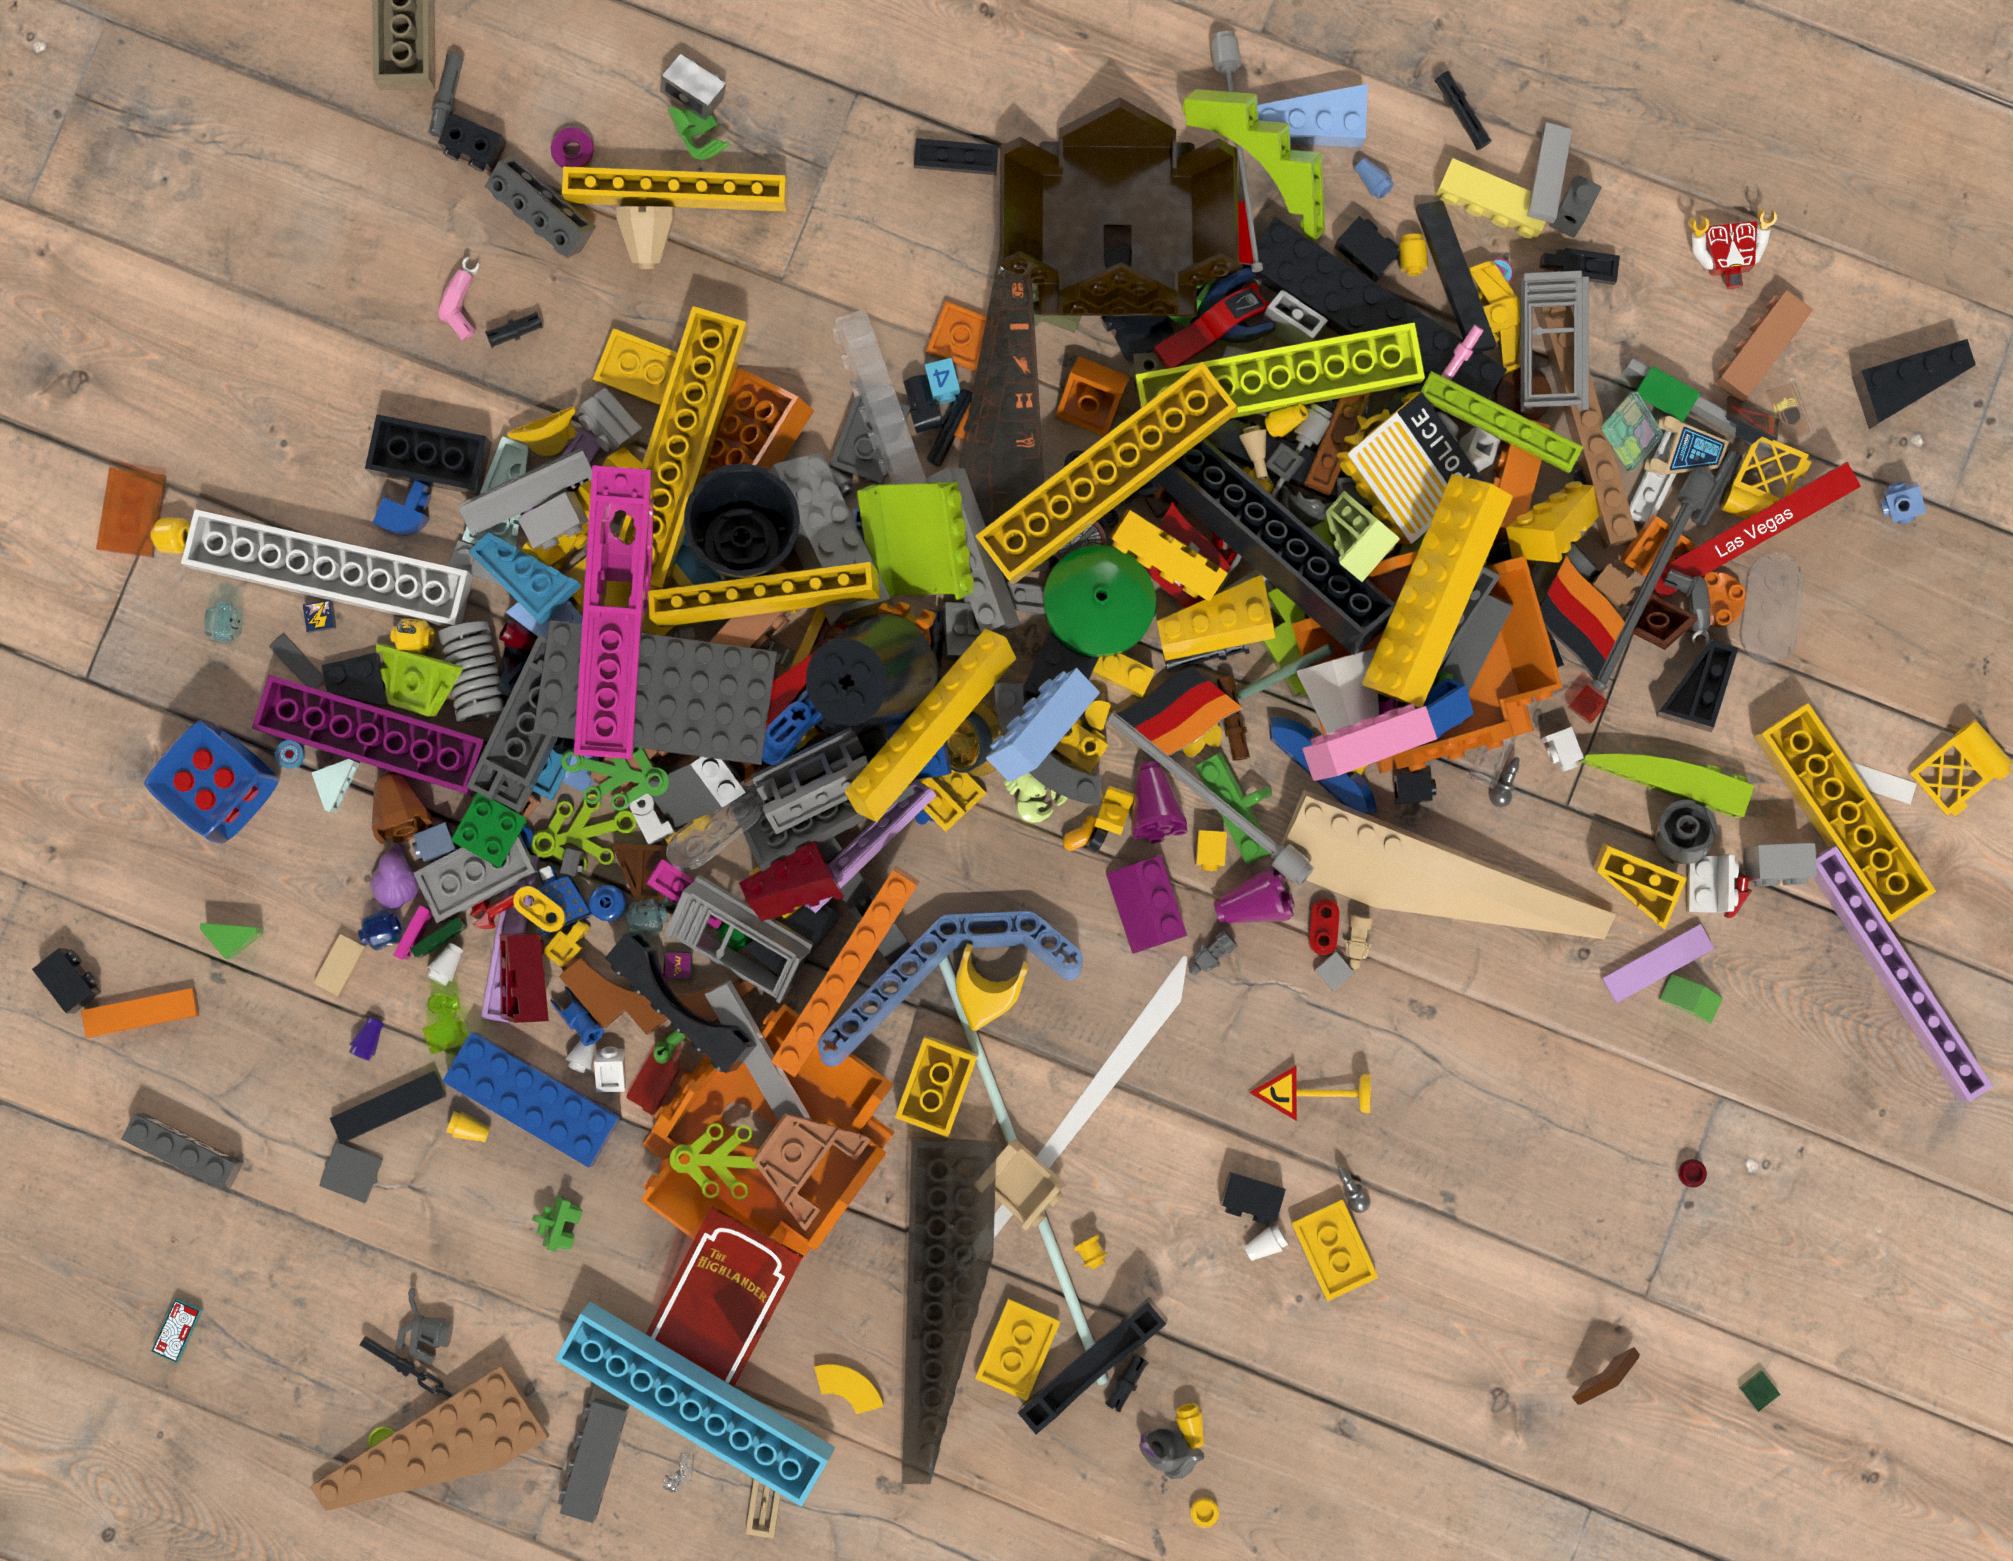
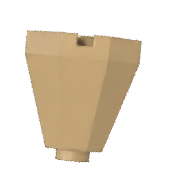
(645, 232)

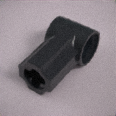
(923, 409)

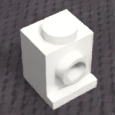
(1563, 749)

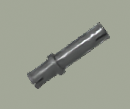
(447, 89)

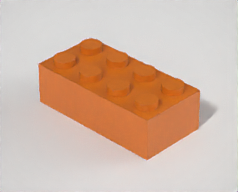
(1516, 476)

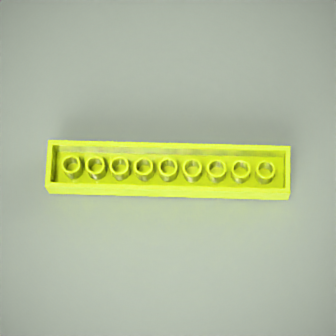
(1307, 371)

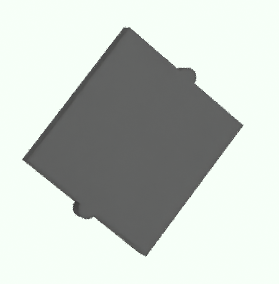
(351, 1172)

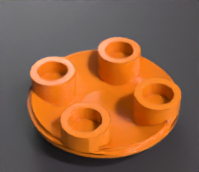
(1726, 598)

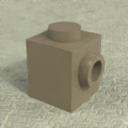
(1142, 364)

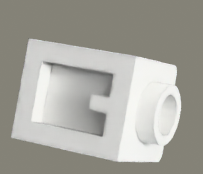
(610, 1069)

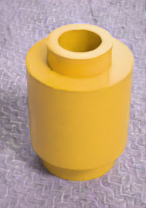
(1413, 255)

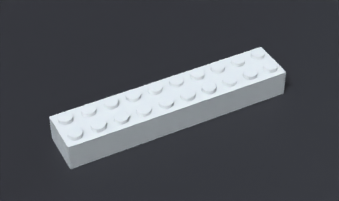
(326, 569)

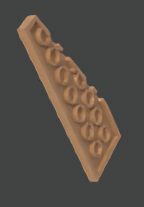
(456, 1439)

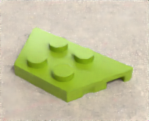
(416, 680)

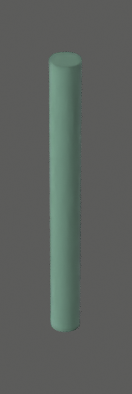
(1285, 671)

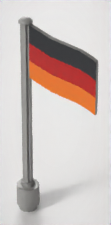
(1177, 717)

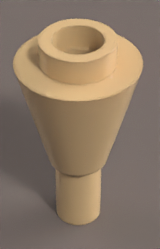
(1255, 445)

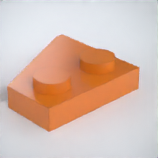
(1646, 546)

